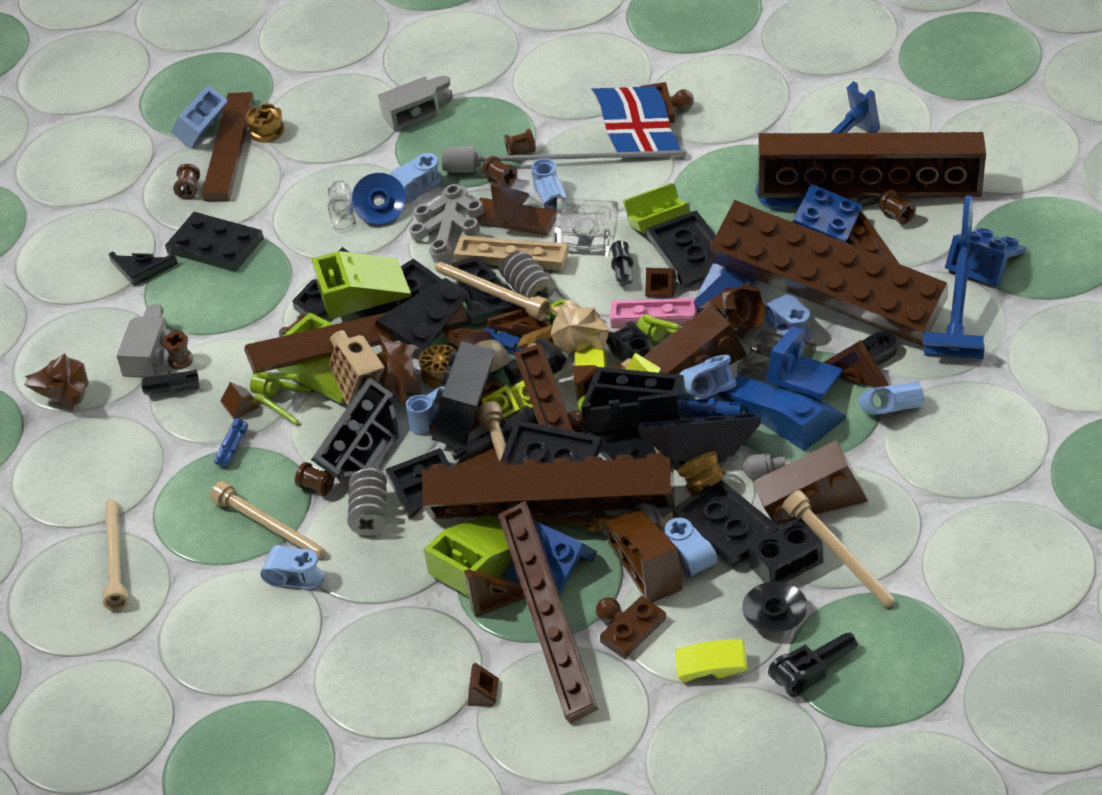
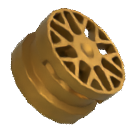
(265, 123)
(435, 364)
(701, 472)

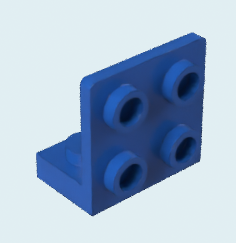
(827, 213)
(986, 255)
(795, 372)
(562, 555)

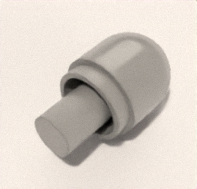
(762, 464)

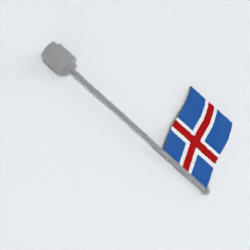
(633, 121)

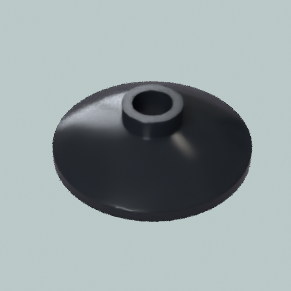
(774, 606)

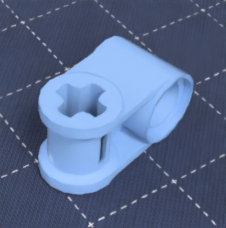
(418, 177)
(788, 312)
(711, 376)
(693, 550)
(289, 567)

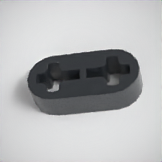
(881, 346)

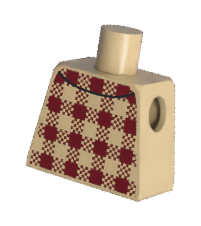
(353, 363)

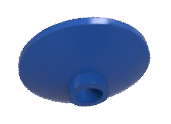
(374, 187)

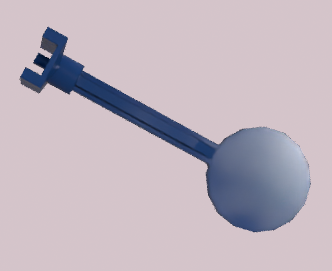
(862, 114)
(954, 342)

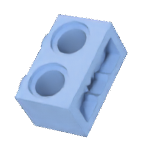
(199, 116)

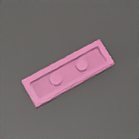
(672, 310)

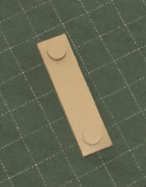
(494, 250)

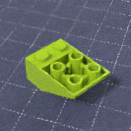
(358, 281)
(314, 373)
(472, 546)

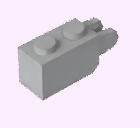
(414, 101)
(142, 344)

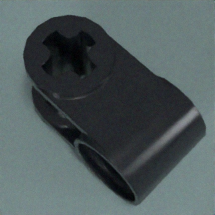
(628, 341)

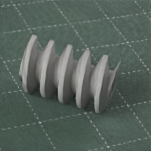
(526, 276)
(367, 502)

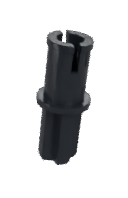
(622, 263)
(170, 382)

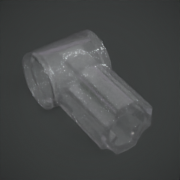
(341, 207)

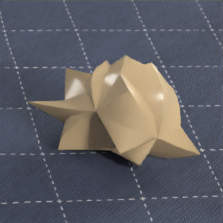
(577, 327)

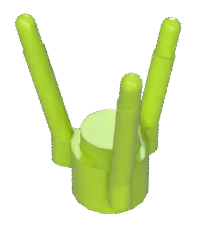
(656, 328)
(267, 385)

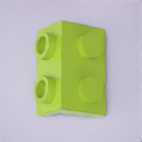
(654, 207)

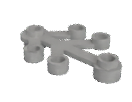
(451, 198)

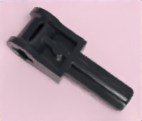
(806, 666)

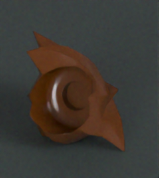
(740, 308)
(398, 370)
(60, 381)

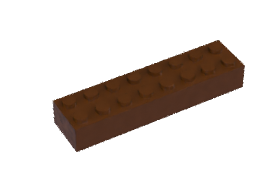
(871, 164)
(829, 272)
(548, 486)

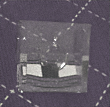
(586, 225)

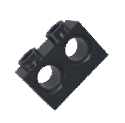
(786, 553)

